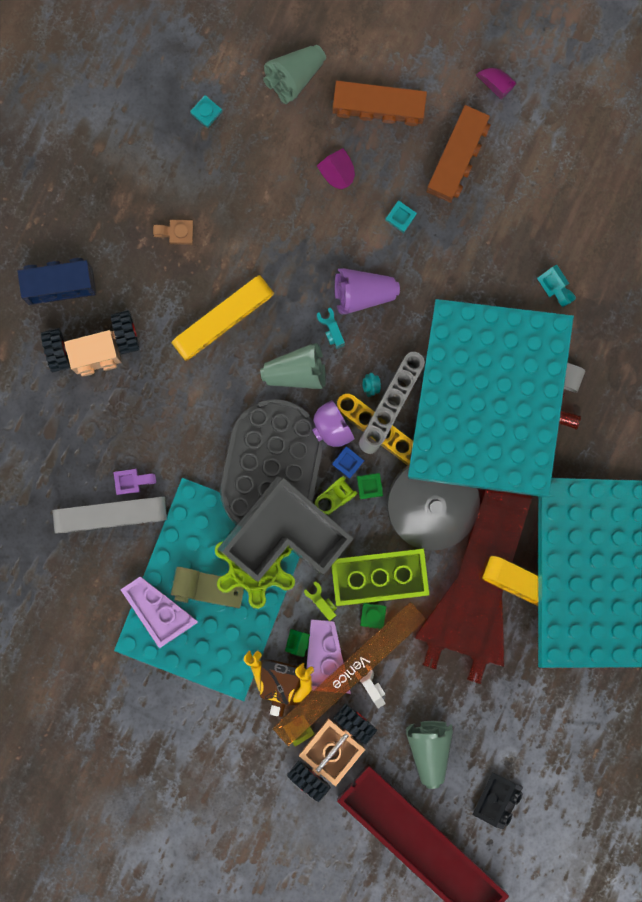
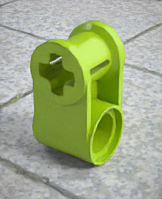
(336, 495)

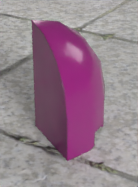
(497, 81)
(338, 169)

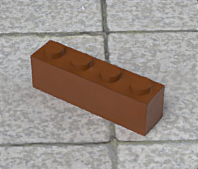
(379, 103)
(458, 153)

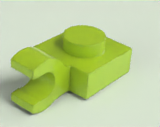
(326, 606)

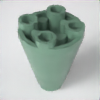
(293, 71)

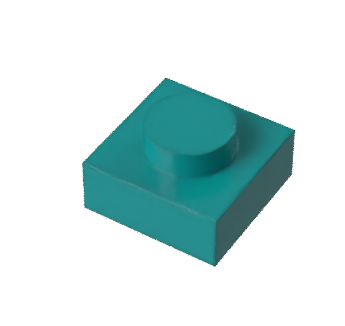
(206, 111)
(401, 216)

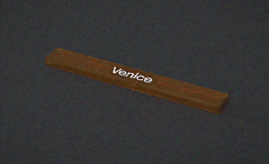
(349, 673)

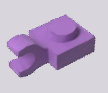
(129, 482)

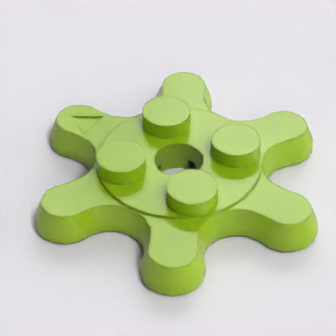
(256, 590)

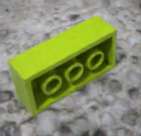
(380, 577)

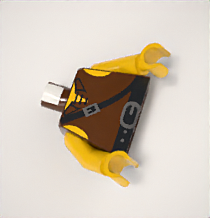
(280, 681)

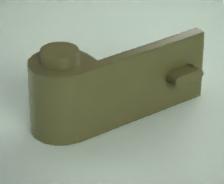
(203, 587)

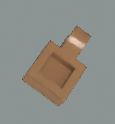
(179, 232)

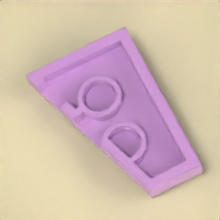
(157, 612)
(323, 651)

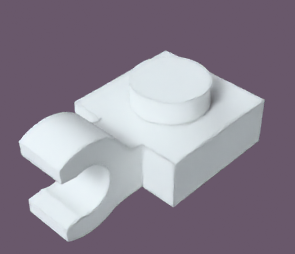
(375, 691)

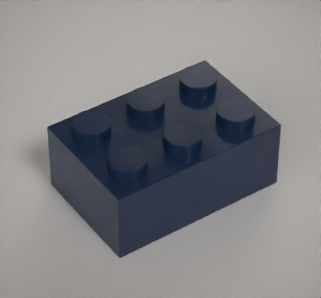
(56, 281)

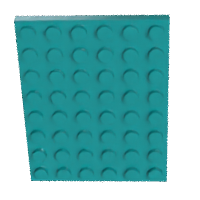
(491, 398)
(590, 574)
(216, 645)

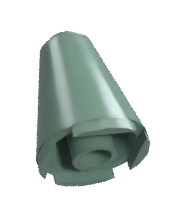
(296, 369)
(430, 750)

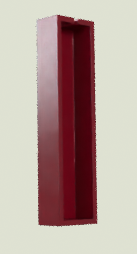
(417, 841)

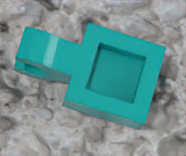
(554, 283)
(333, 335)

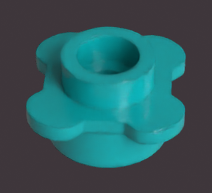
(371, 384)

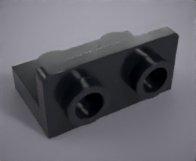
(498, 801)

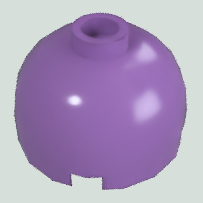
(331, 426)

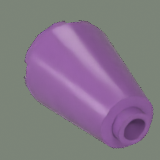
(363, 290)

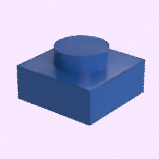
(348, 462)

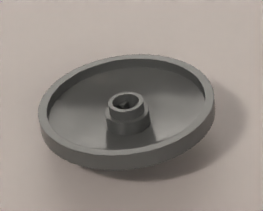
(431, 512)

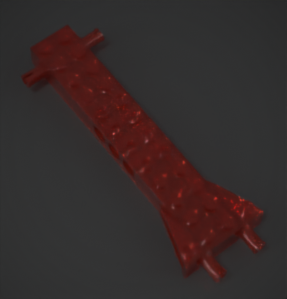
(472, 609)

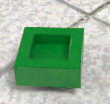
(369, 486)
(373, 616)
(297, 643)

